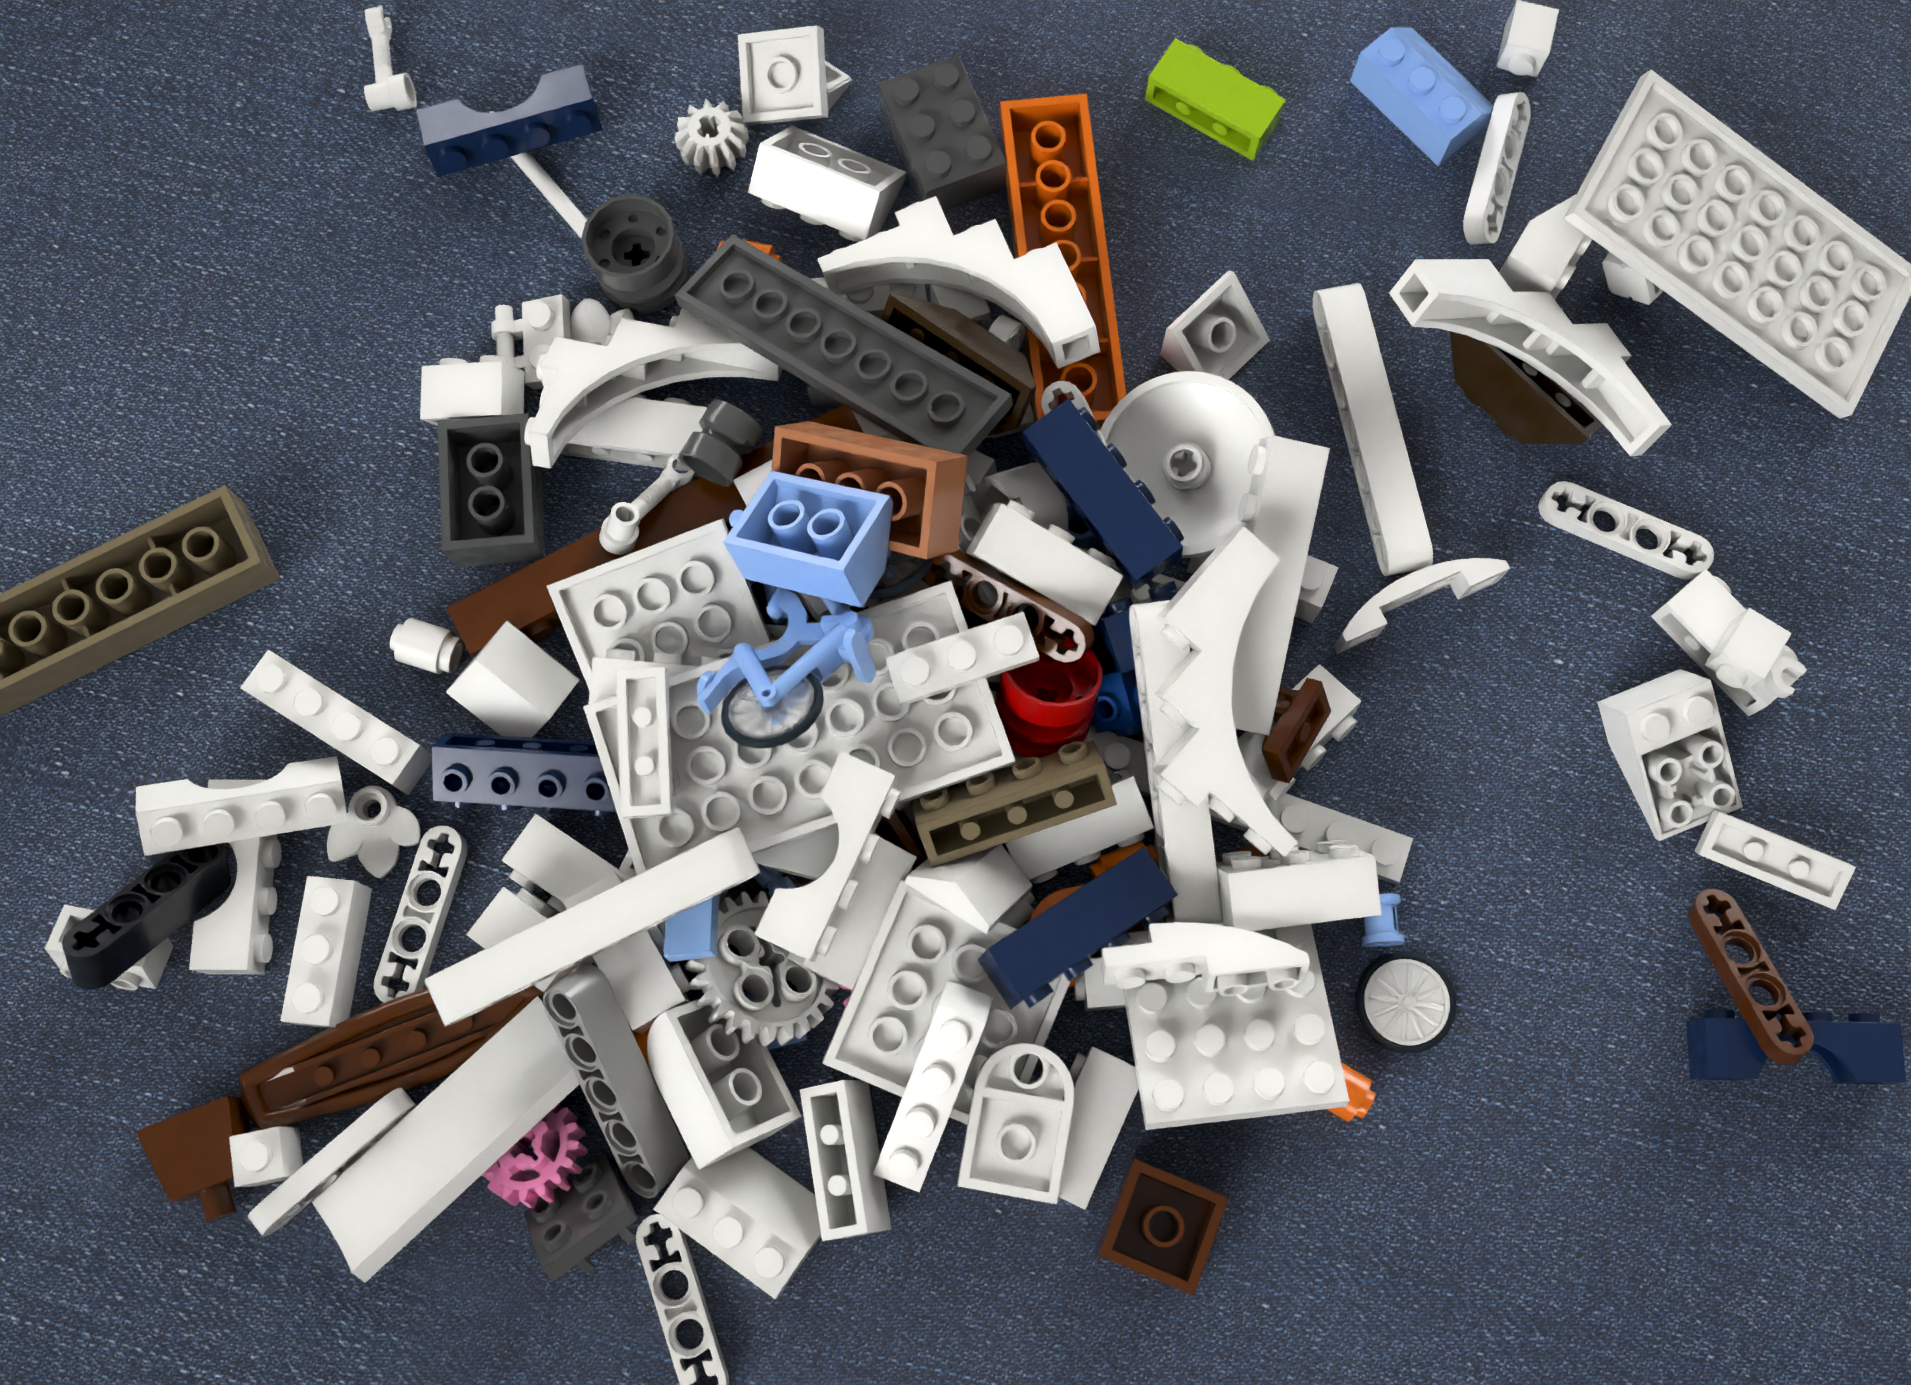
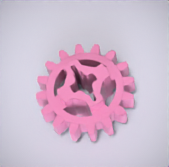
(556, 1144)

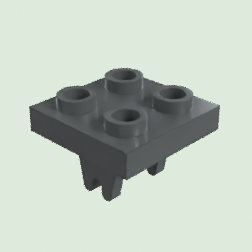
(581, 1218)

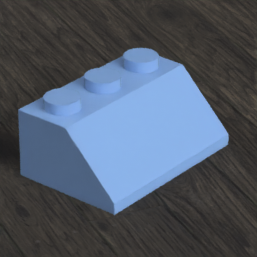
(1421, 93)
(813, 538)

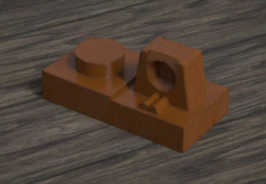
(1299, 720)

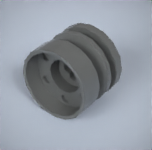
(635, 253)

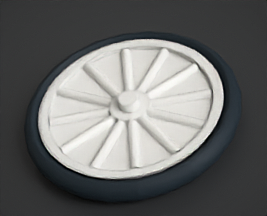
(1406, 1002)

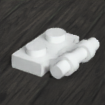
(539, 325)

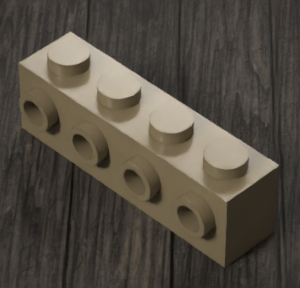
(1013, 802)

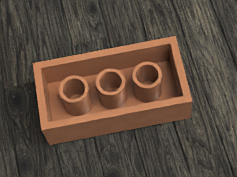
(920, 479)

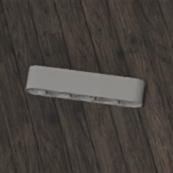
(615, 1079)

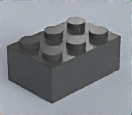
(942, 134)
(489, 492)

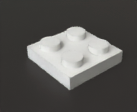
(783, 75)

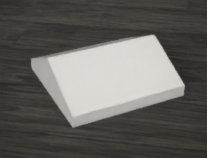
(513, 684)
(974, 887)

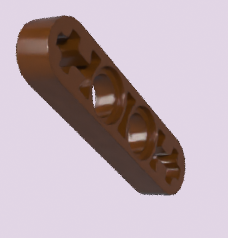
(1010, 597)
(1756, 972)

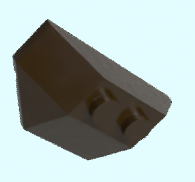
(968, 345)
(1519, 395)

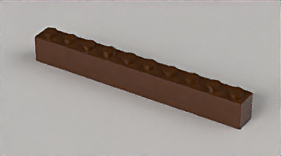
(524, 594)

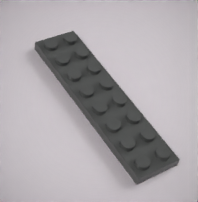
(843, 350)

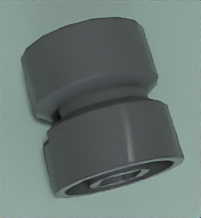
(723, 439)

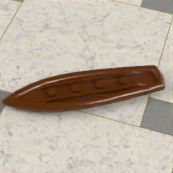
(369, 1057)

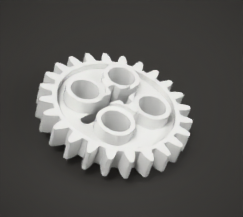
(764, 973)

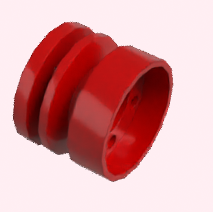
(1048, 702)

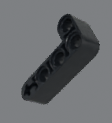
(144, 913)

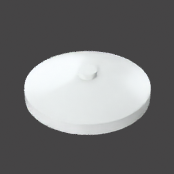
(1191, 448)

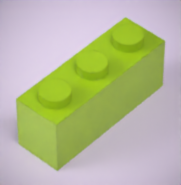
(1214, 98)

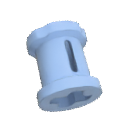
(1383, 929)

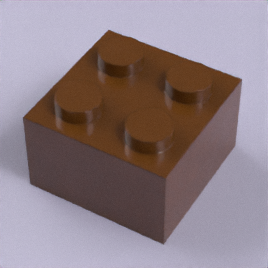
(1162, 1226)

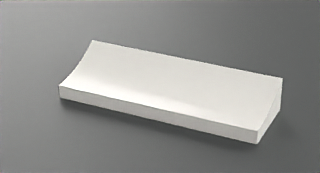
(447, 1141)

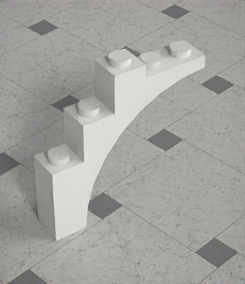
(978, 261)
(640, 356)
(1581, 358)
(1207, 757)

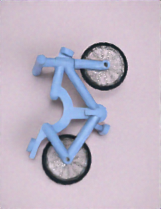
(784, 701)

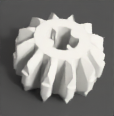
(711, 137)

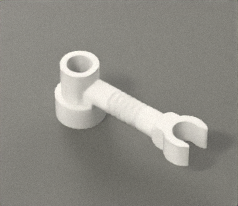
(389, 89)
(621, 528)

